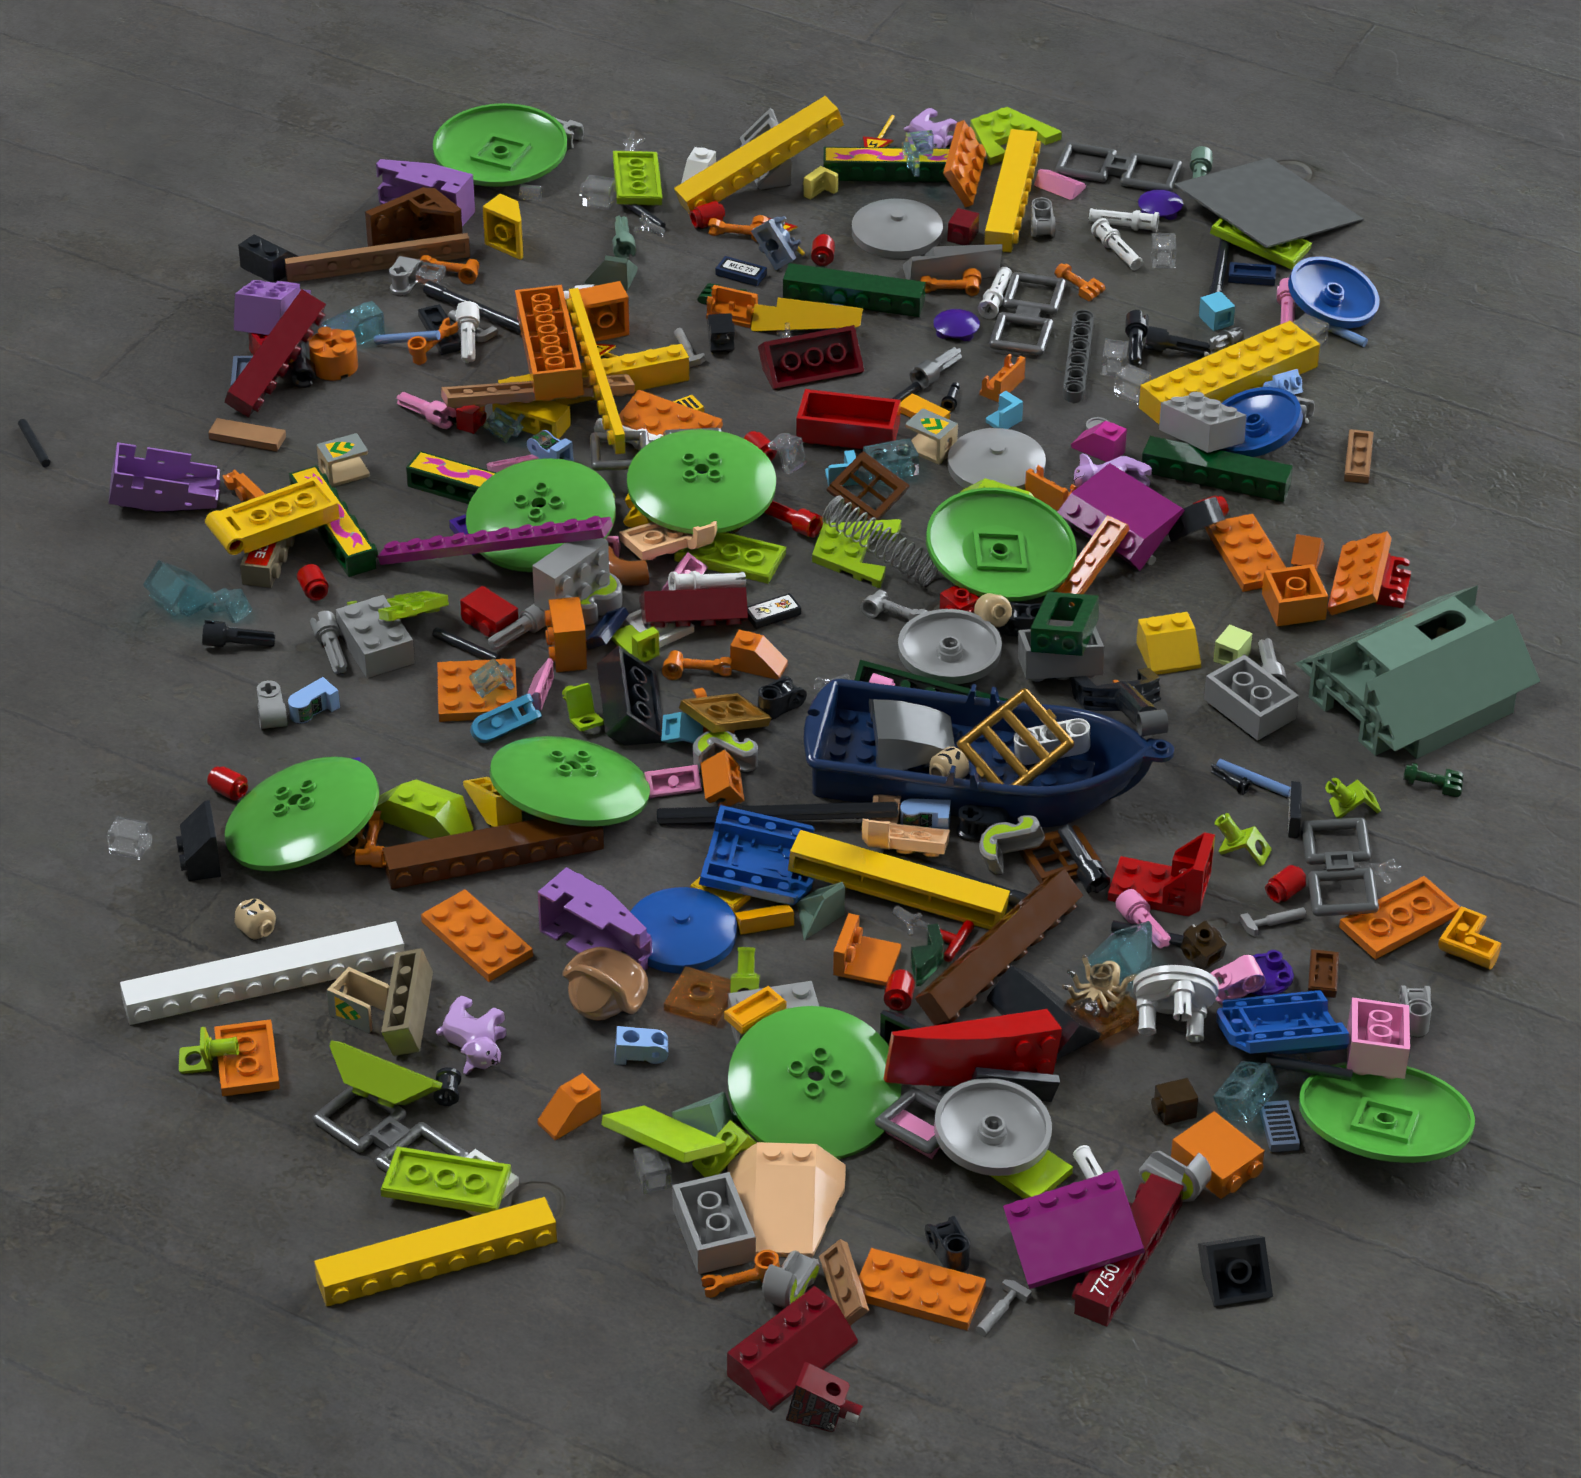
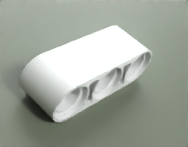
(1077, 729)

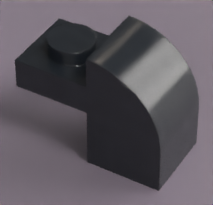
(721, 332)
(1196, 518)

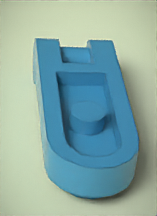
(504, 719)

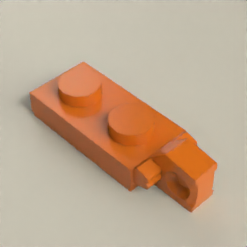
(243, 486)

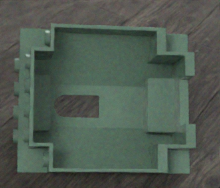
(1422, 687)

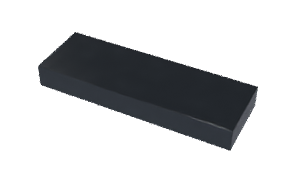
(432, 320)
(1040, 1084)

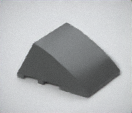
(908, 733)

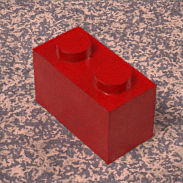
(487, 611)

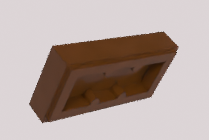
(1323, 972)

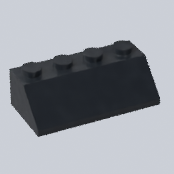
(629, 699)

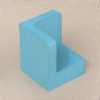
(1217, 311)
(1008, 413)
(835, 470)
(680, 727)

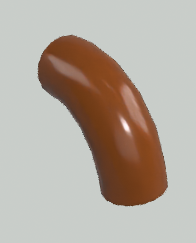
(628, 572)

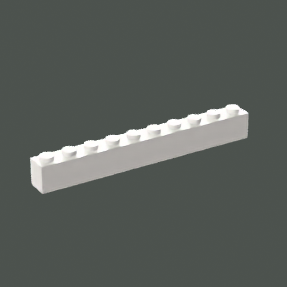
(260, 973)

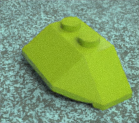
(424, 809)
(380, 1077)

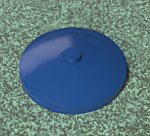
(1333, 292)
(1270, 422)
(686, 928)

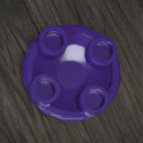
(1161, 201)
(956, 324)
(1276, 972)

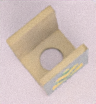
(932, 435)
(342, 459)
(363, 988)

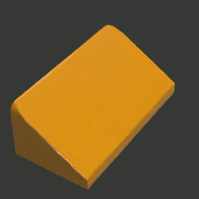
(764, 919)

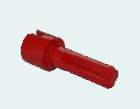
(802, 521)

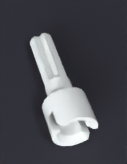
(468, 320)

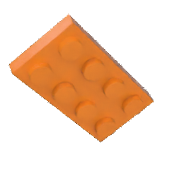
(964, 163)
(660, 414)
(1245, 550)
(1359, 573)
(1400, 917)
(477, 935)
(921, 1289)

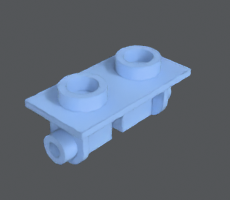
(1288, 381)

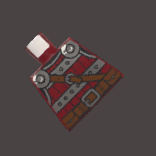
(821, 1400)

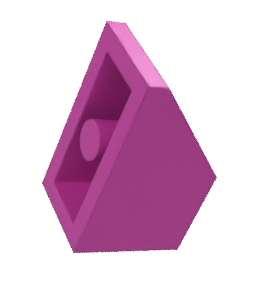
(1102, 441)

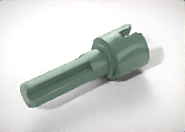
(1201, 161)
(623, 241)

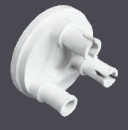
(1176, 992)

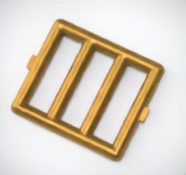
(1005, 711)

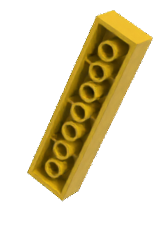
(1235, 368)

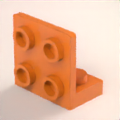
(863, 956)

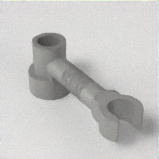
(880, 601)

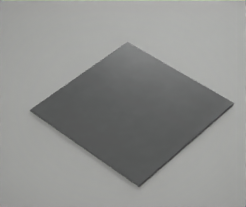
(1268, 202)

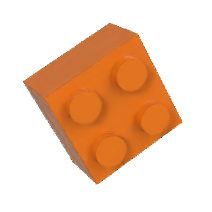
(607, 310)
(1295, 595)
(566, 634)

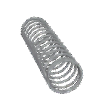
(838, 513)

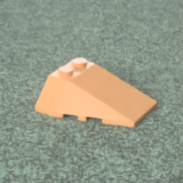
(788, 1194)

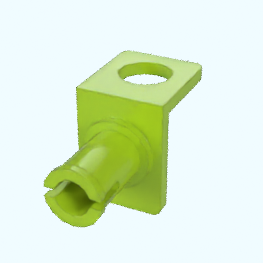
(581, 707)
(1349, 797)
(1238, 839)
(745, 973)
(208, 1050)

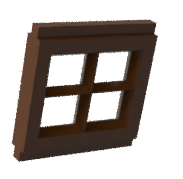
(880, 473)
(1051, 840)

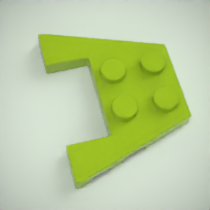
(995, 127)
(841, 553)
(411, 604)

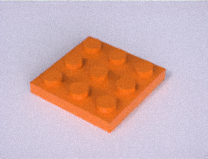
(458, 696)

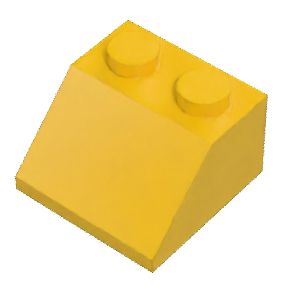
(503, 226)
(1168, 643)

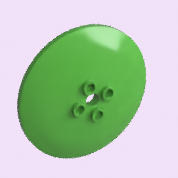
(501, 144)
(673, 495)
(511, 497)
(1031, 535)
(569, 781)
(302, 813)
(781, 1102)
(1388, 1117)

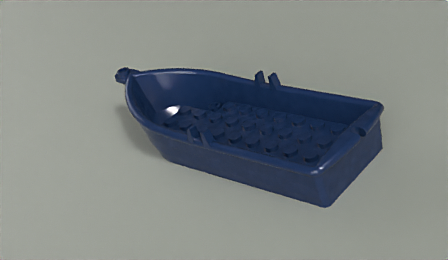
(843, 755)

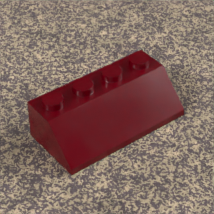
(811, 357)
(694, 606)
(774, 1354)

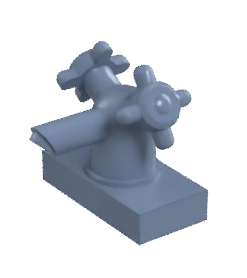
(776, 242)

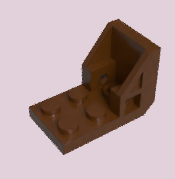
(414, 215)

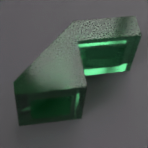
(927, 958)

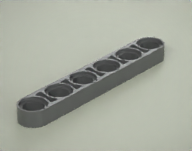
(1078, 355)

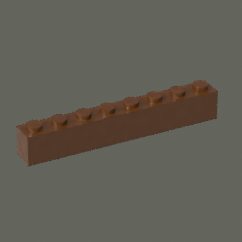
(486, 850)
(999, 947)

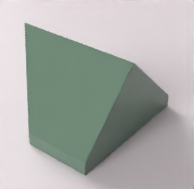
(613, 270)
(821, 908)
(706, 1115)

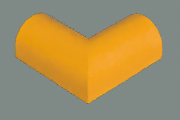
(1464, 940)

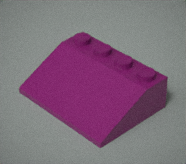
(1127, 500)
(1073, 1229)

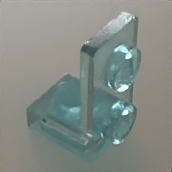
(917, 144)

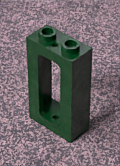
(1073, 638)

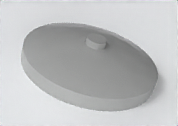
(897, 228)
(994, 455)
(949, 646)
(992, 1127)

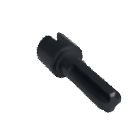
(1136, 329)
(1159, 339)
(302, 369)
(218, 634)
(1090, 871)

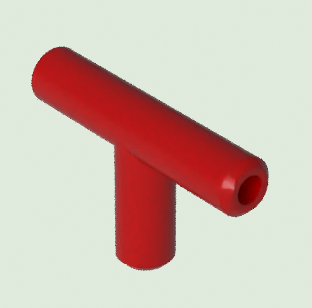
(956, 940)

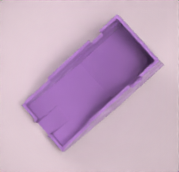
(405, 177)
(262, 305)
(159, 485)
(590, 916)

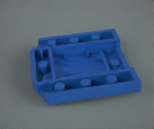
(752, 856)
(1281, 1024)

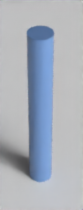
(1349, 335)
(404, 337)
(1255, 778)

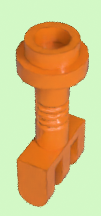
(1087, 290)

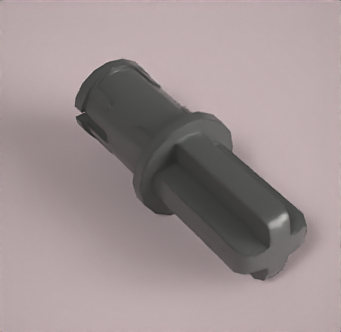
(1226, 339)

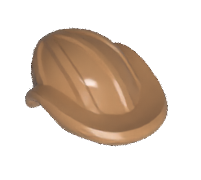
(605, 983)

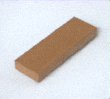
(247, 434)
(1358, 456)
(844, 1281)

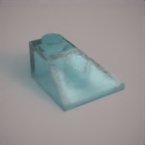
(363, 320)
(1128, 948)

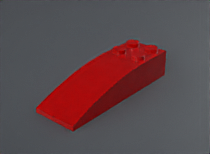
(953, 1050)

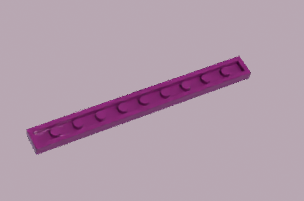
(497, 540)

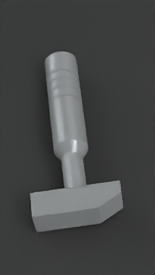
(483, 335)
(694, 360)
(1270, 920)
(1014, 1290)

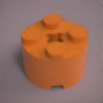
(333, 353)

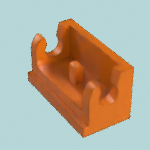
(732, 301)
(1005, 380)
(1045, 489)
(722, 779)

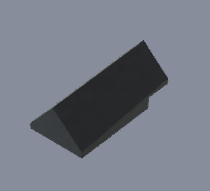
(1023, 992)

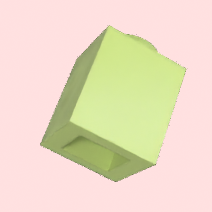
(1232, 645)

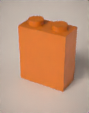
(1227, 1150)

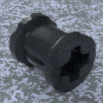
(450, 1087)

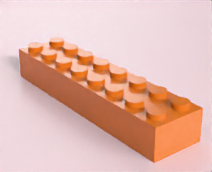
(549, 343)

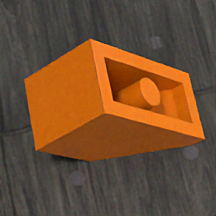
(1307, 551)
(756, 655)
(571, 1107)

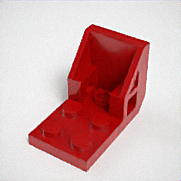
(1165, 886)

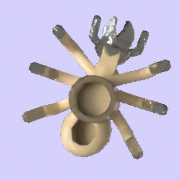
(1103, 980)

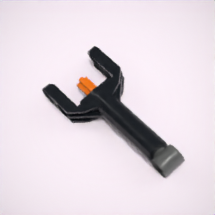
(1131, 697)

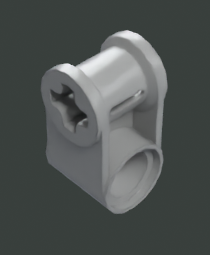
(1042, 217)
(404, 275)
(270, 705)
(1419, 1008)

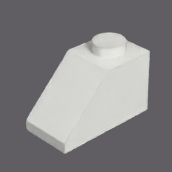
(698, 161)

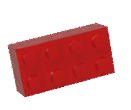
(847, 419)

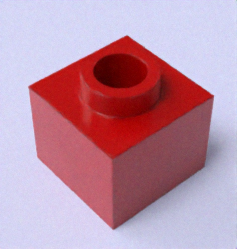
(470, 418)

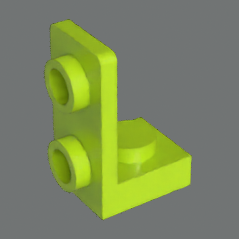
(642, 644)
(736, 1141)

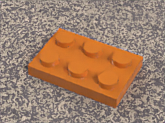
(255, 1064)

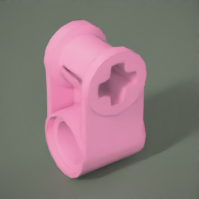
(1239, 978)

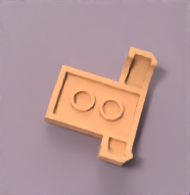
(655, 540)
(888, 834)

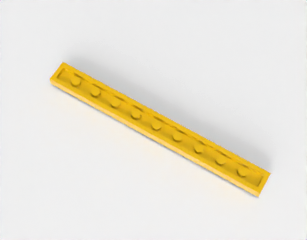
(596, 373)

